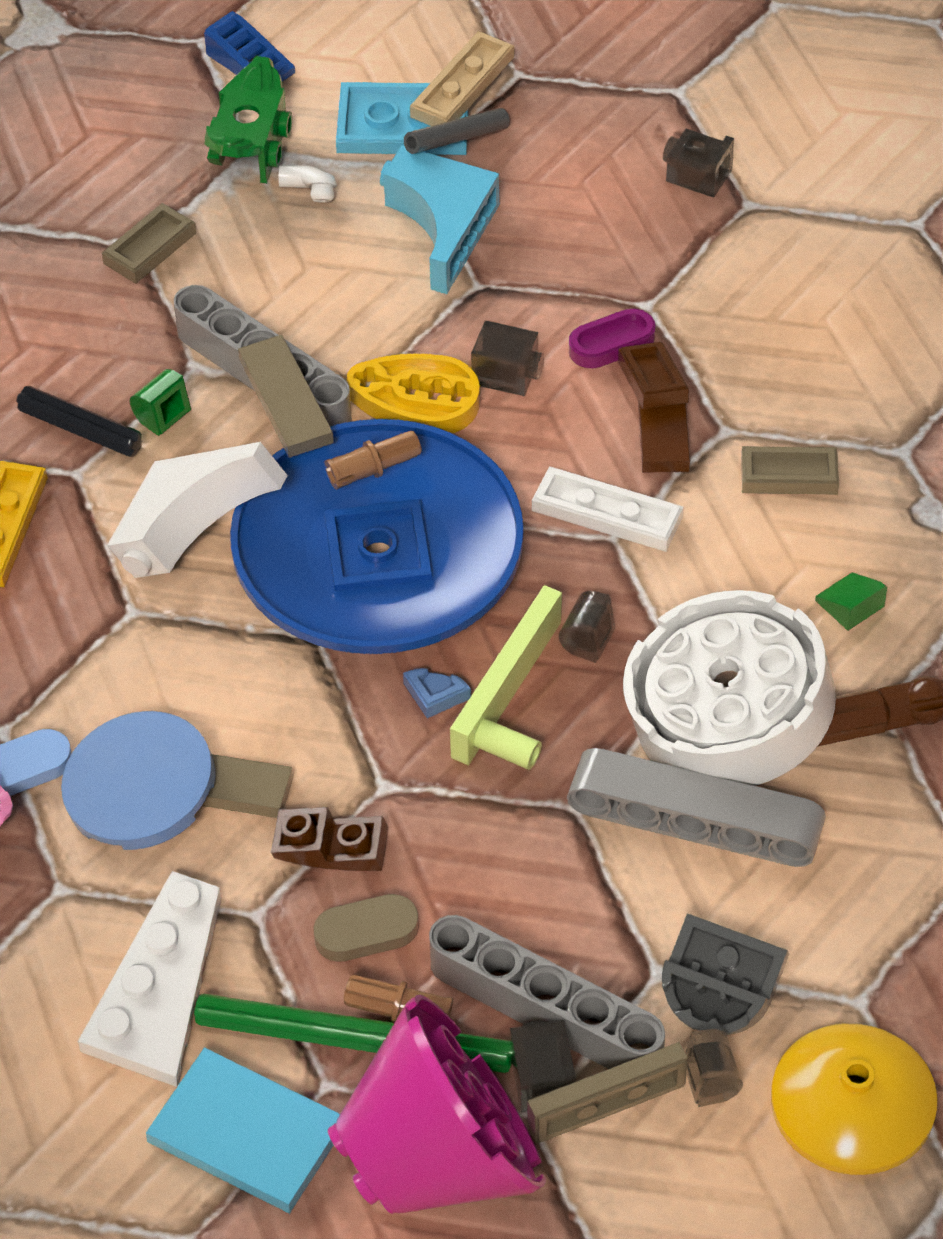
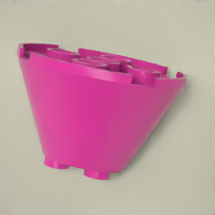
(433, 1122)

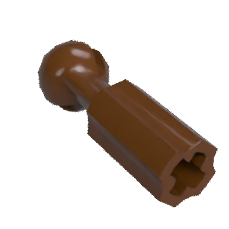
(886, 709)

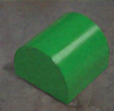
(161, 401)

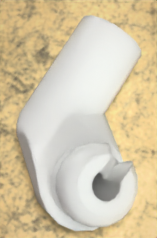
(308, 177)

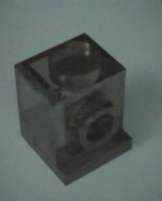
(698, 161)

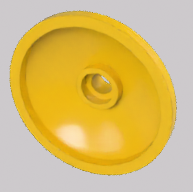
(850, 1123)

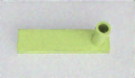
(477, 722)

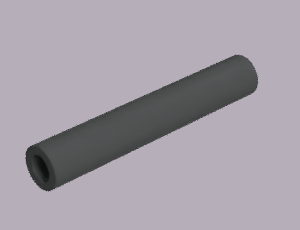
(456, 130)

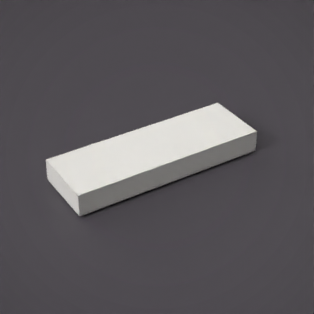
(607, 508)

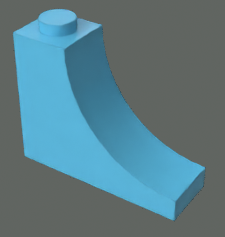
(448, 202)

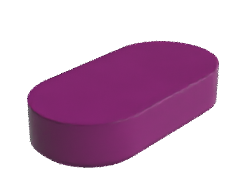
(598, 341)

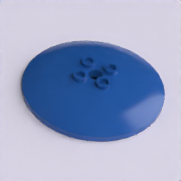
(442, 514)

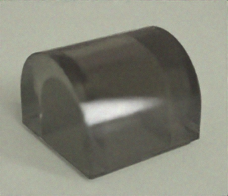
(588, 626)
(712, 1068)

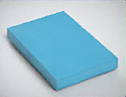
(378, 116)
(245, 1130)

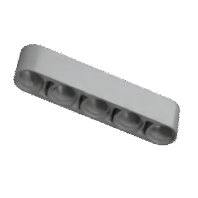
(220, 328)
(697, 807)
(536, 976)

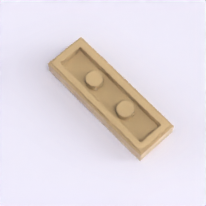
(462, 80)

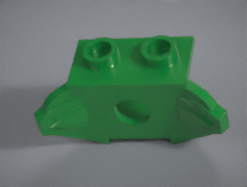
(256, 89)

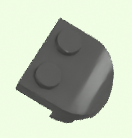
(720, 977)

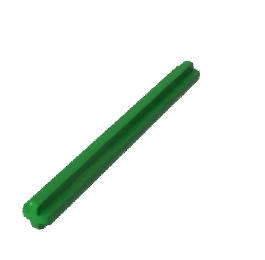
(326, 1028)

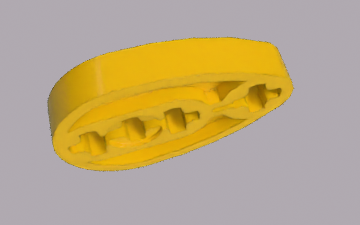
(397, 375)

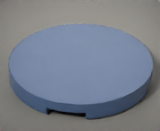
(138, 779)

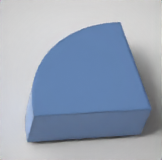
(435, 691)

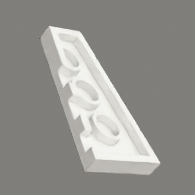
(152, 997)

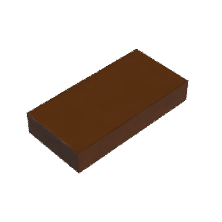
(653, 375)
(664, 439)

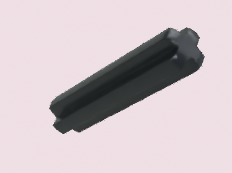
(79, 421)

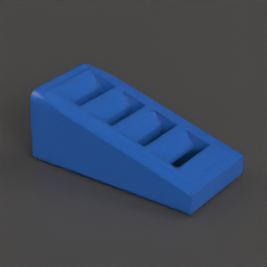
(234, 31)

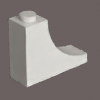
(184, 499)

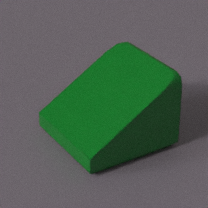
(853, 599)

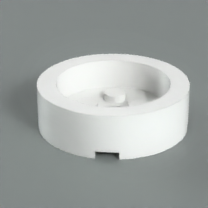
(768, 713)

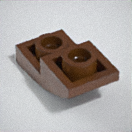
(320, 841)

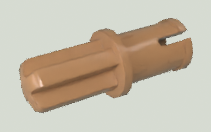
(372, 459)
(386, 997)

